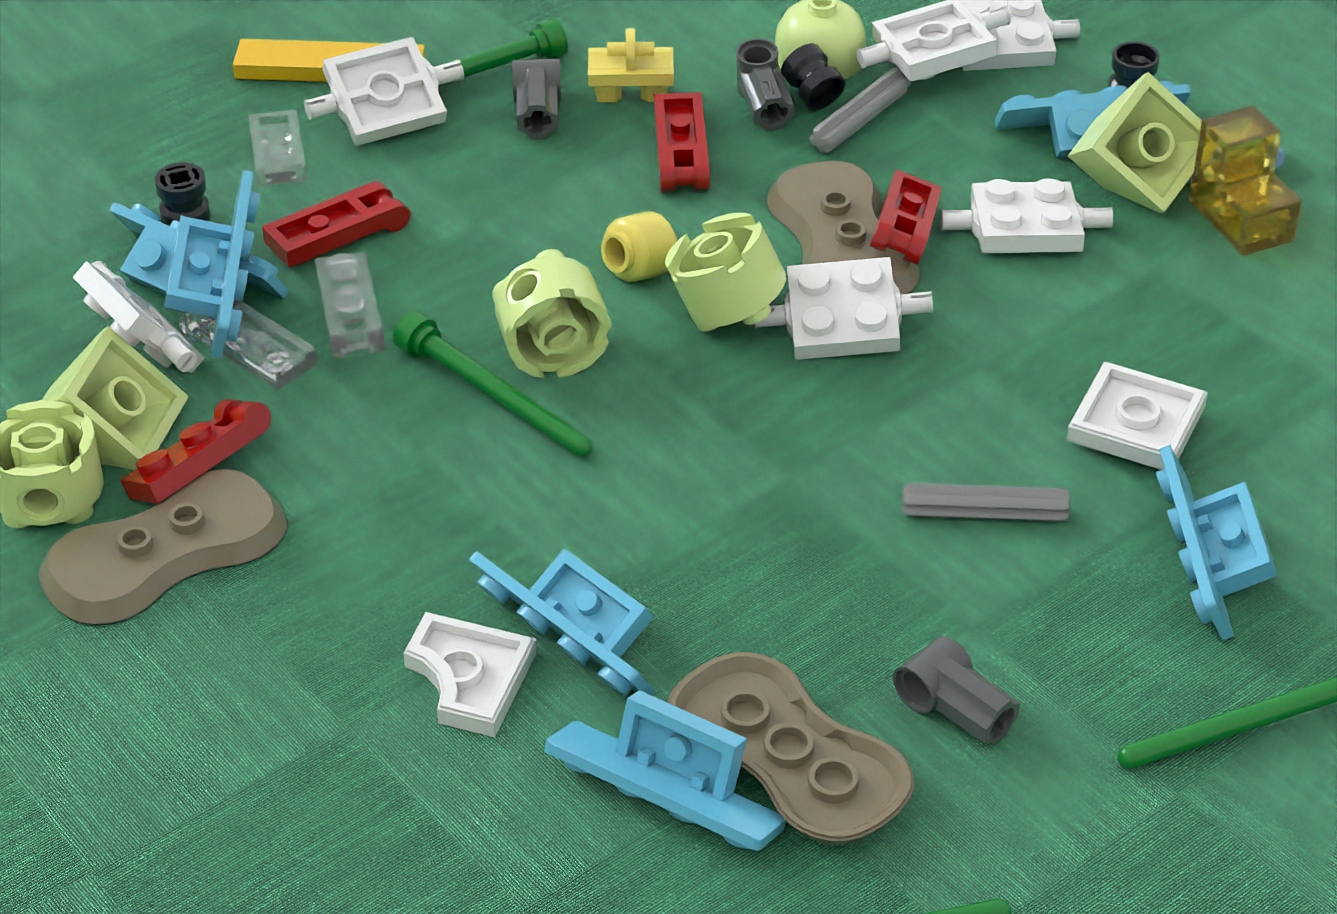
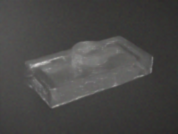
(277, 147)

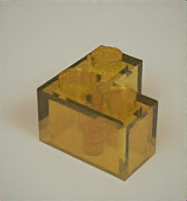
(1238, 184)

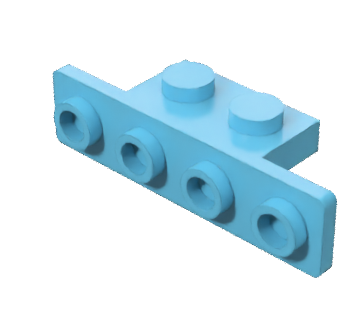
(1067, 112)
(153, 253)
(206, 266)
(1222, 541)
(581, 607)
(673, 764)

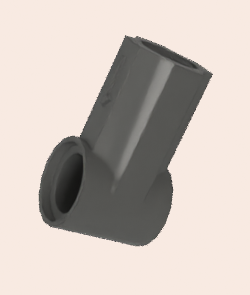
(763, 84)
(537, 96)
(945, 681)

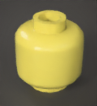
(638, 246)

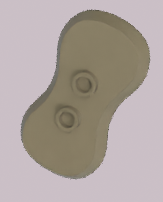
(834, 216)
(128, 563)
(817, 772)

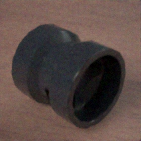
(1131, 61)
(809, 71)
(182, 192)

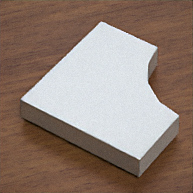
(472, 669)

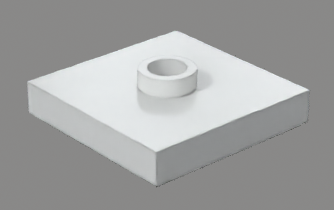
(1136, 415)

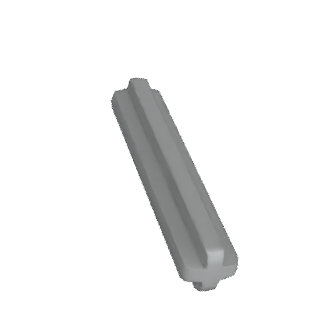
(859, 110)
(986, 502)

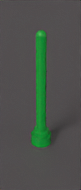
(546, 40)
(420, 336)
(1228, 724)

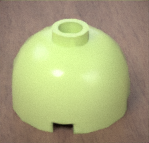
(826, 23)

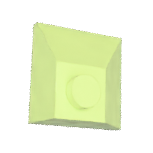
(1141, 145)
(122, 396)

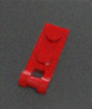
(681, 141)
(906, 216)
(335, 223)
(198, 450)

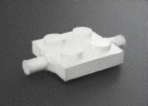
(1027, 38)
(934, 39)
(384, 90)
(1026, 217)
(844, 308)
(136, 318)

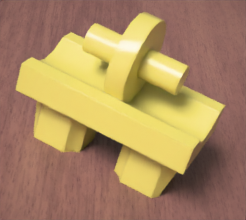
(630, 65)

